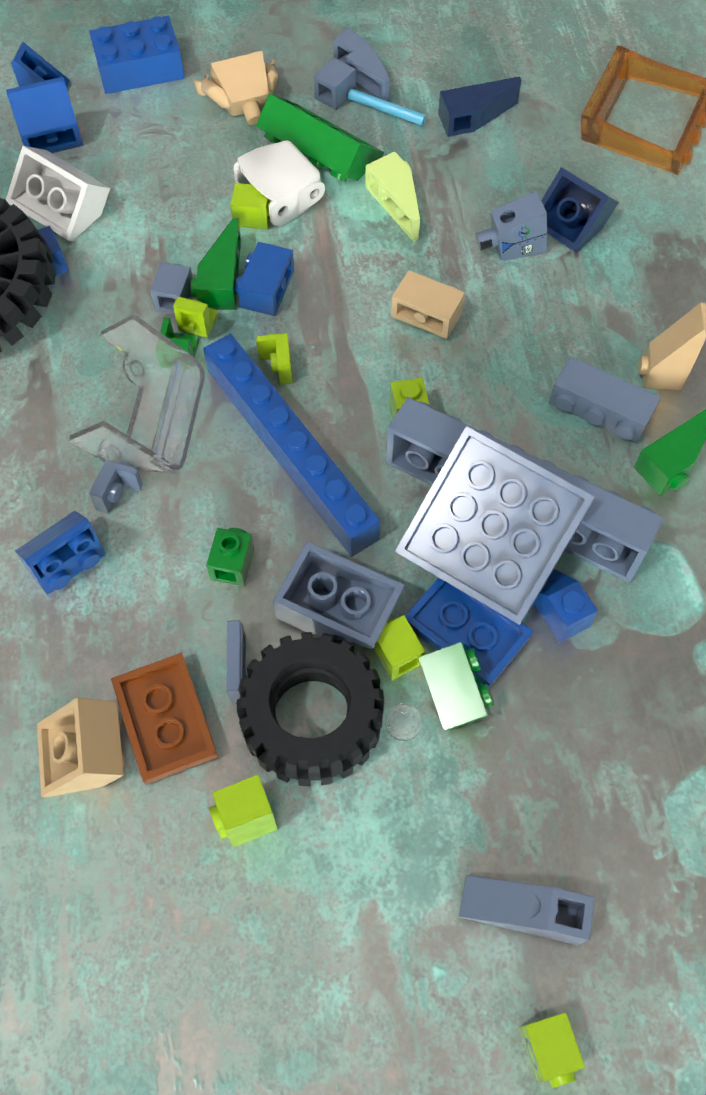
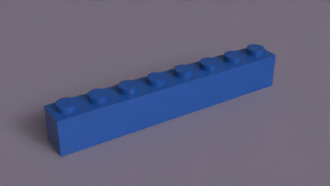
(293, 446)

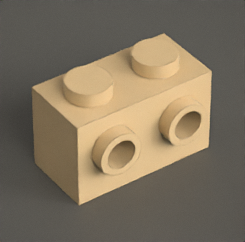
(427, 304)

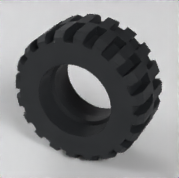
(303, 662)

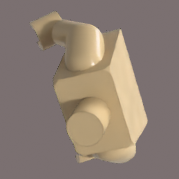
(240, 84)

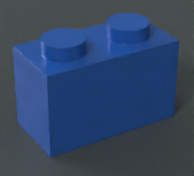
(265, 278)

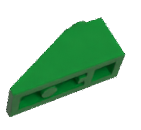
(219, 270)
(671, 457)

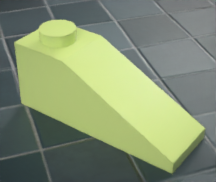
(393, 187)

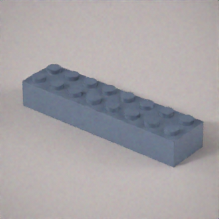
(610, 536)

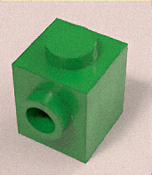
(230, 556)

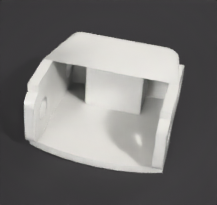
(283, 177)

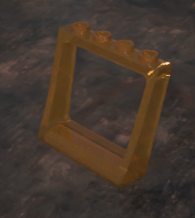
(631, 65)

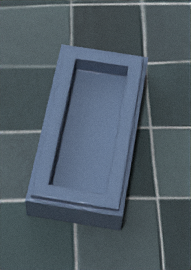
(235, 658)

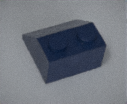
(575, 209)

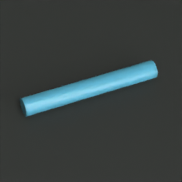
(387, 107)

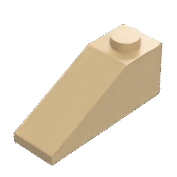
(674, 352)

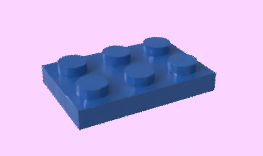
(451, 617)

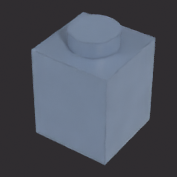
(334, 83)
(169, 283)

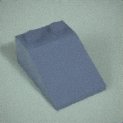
(336, 597)

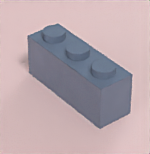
(604, 400)

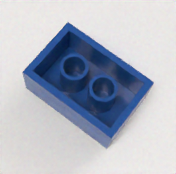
(137, 54)

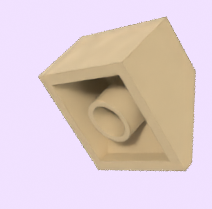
(80, 747)

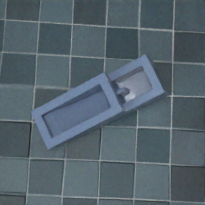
(370, 71)

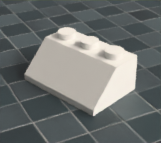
(56, 193)

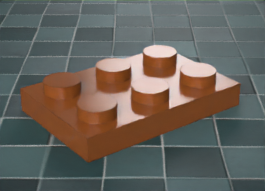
(163, 718)

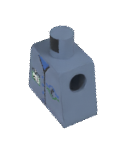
(517, 229)

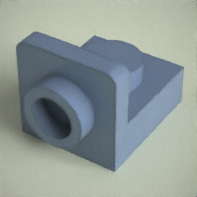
(110, 482)

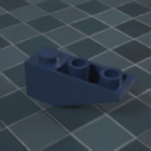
(473, 106)

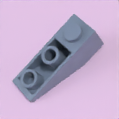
(528, 908)

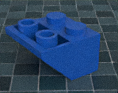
(45, 115)
(61, 552)

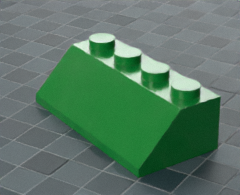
(317, 138)

